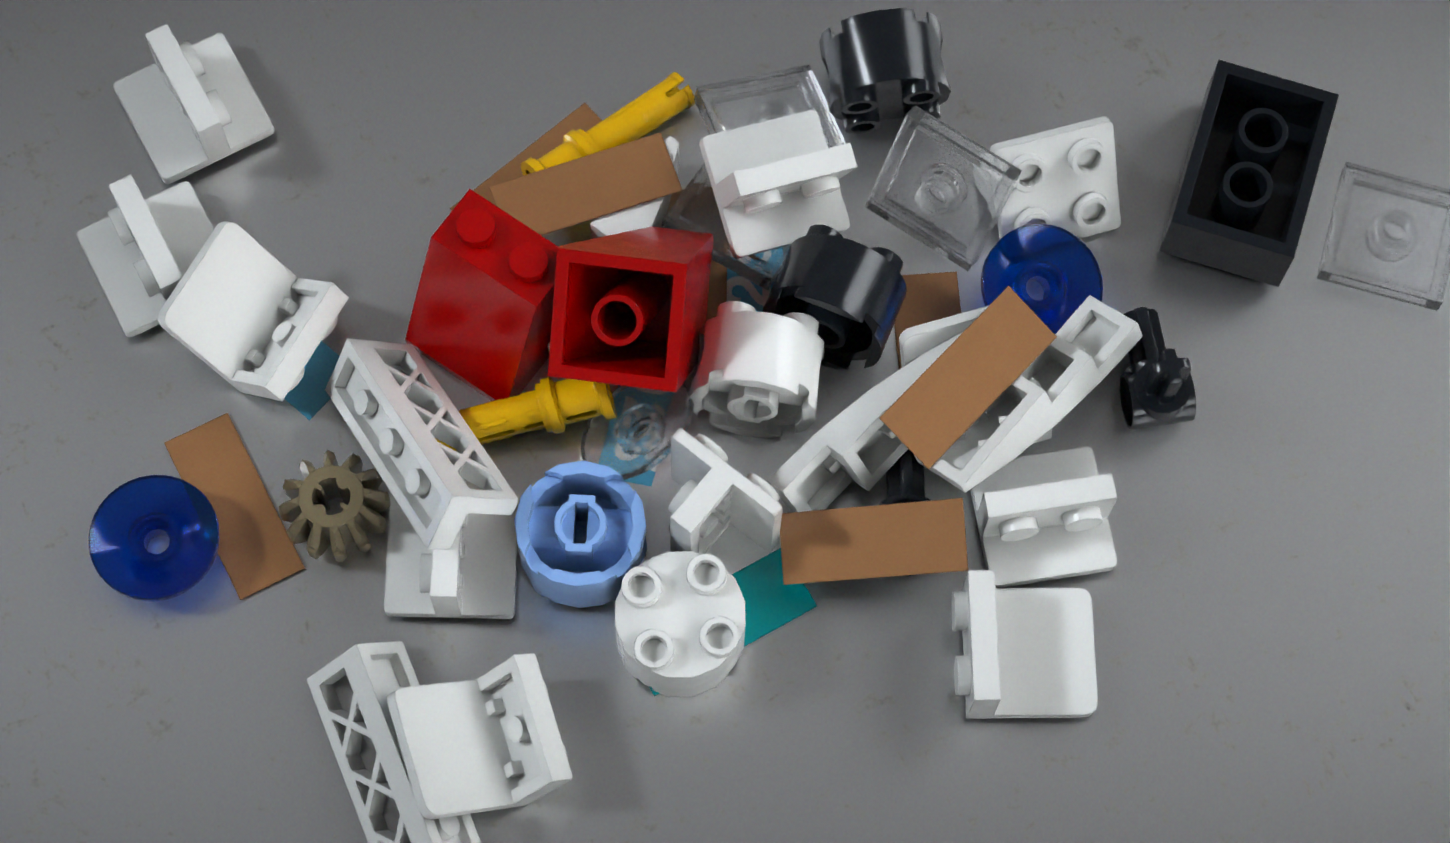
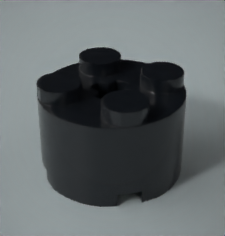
(846, 289)

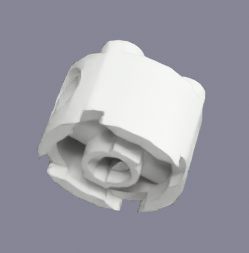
(758, 370)
(680, 622)

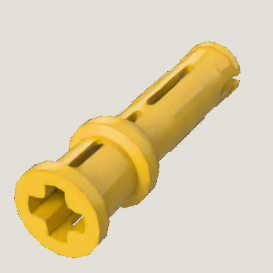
(621, 127)
(548, 407)

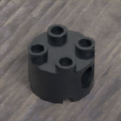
(884, 68)

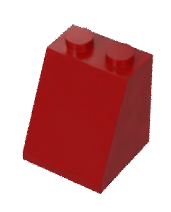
(485, 299)
(630, 307)

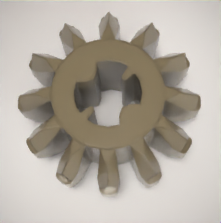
(310, 500)

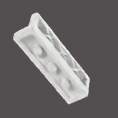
(402, 440)
(374, 674)

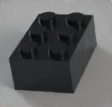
(1249, 173)

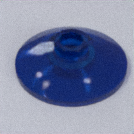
(1052, 259)
(135, 516)

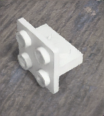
(192, 104)
(1064, 179)
(776, 181)
(144, 249)
(717, 496)
(1046, 518)
(462, 582)

